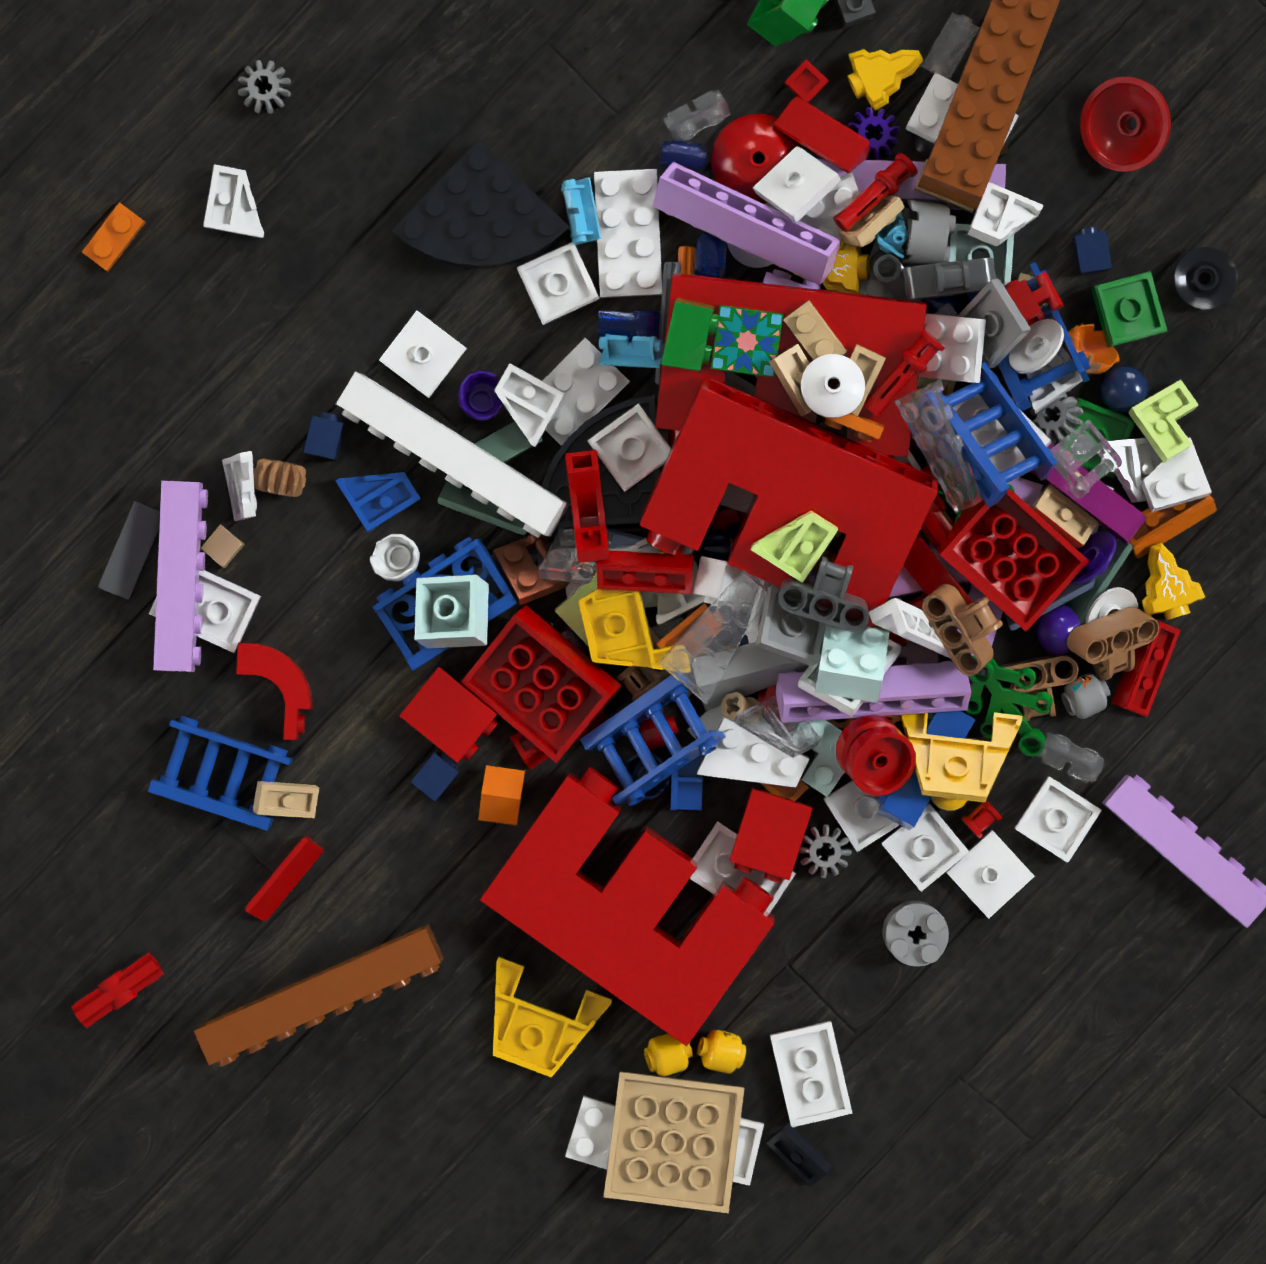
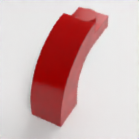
(587, 506)
(286, 674)

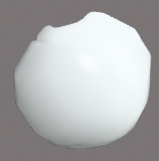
(395, 557)

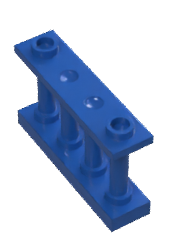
(1023, 388)
(989, 480)
(627, 724)
(197, 795)

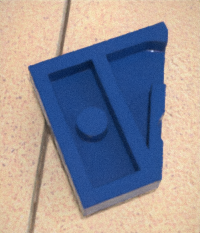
(378, 496)

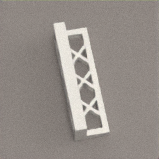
(908, 623)

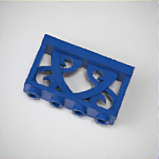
(390, 598)

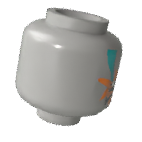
(1085, 696)

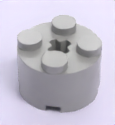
(928, 232)
(926, 947)

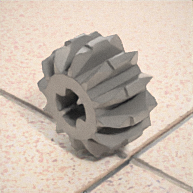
(255, 93)
(1068, 413)
(831, 859)

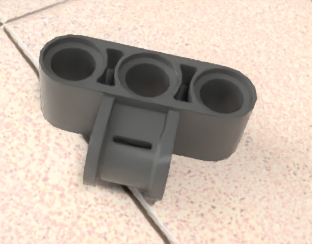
(947, 278)
(829, 583)

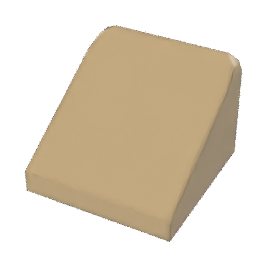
(222, 546)

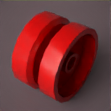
(875, 755)

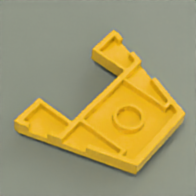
(619, 629)
(958, 765)
(535, 1034)

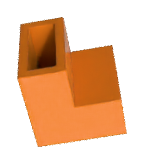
(501, 795)

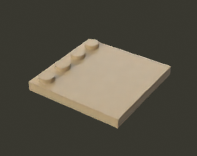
(674, 1142)

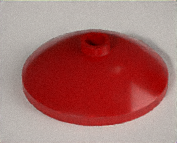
(1107, 124)
(736, 145)

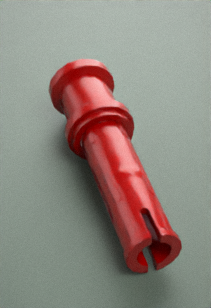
(885, 184)
(876, 403)

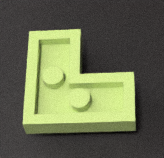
(1158, 418)

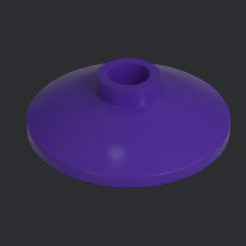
(1099, 551)

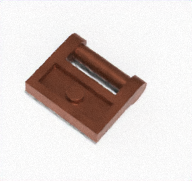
(521, 570)

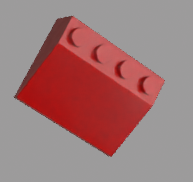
(1012, 557)
(541, 683)

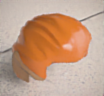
(1094, 347)

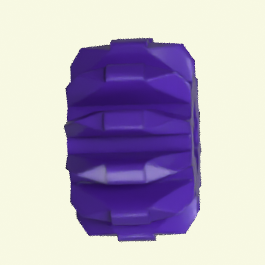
(885, 131)

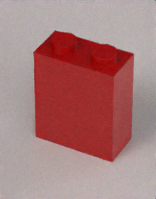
(450, 715)
(770, 835)

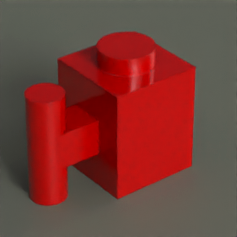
(1029, 302)

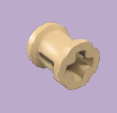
(731, 710)

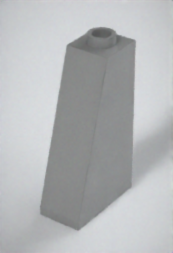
(751, 671)

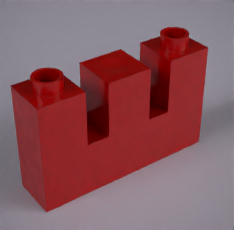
(870, 321)
(791, 471)
(614, 928)

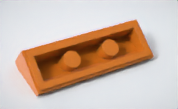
(1169, 522)

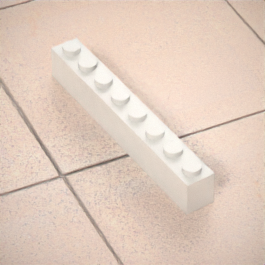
(452, 454)

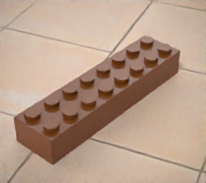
(987, 99)
(319, 994)

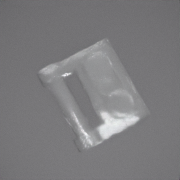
(1077, 450)
(562, 560)

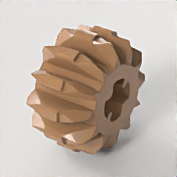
(279, 477)

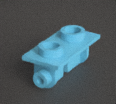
(581, 210)
(893, 237)
(639, 353)

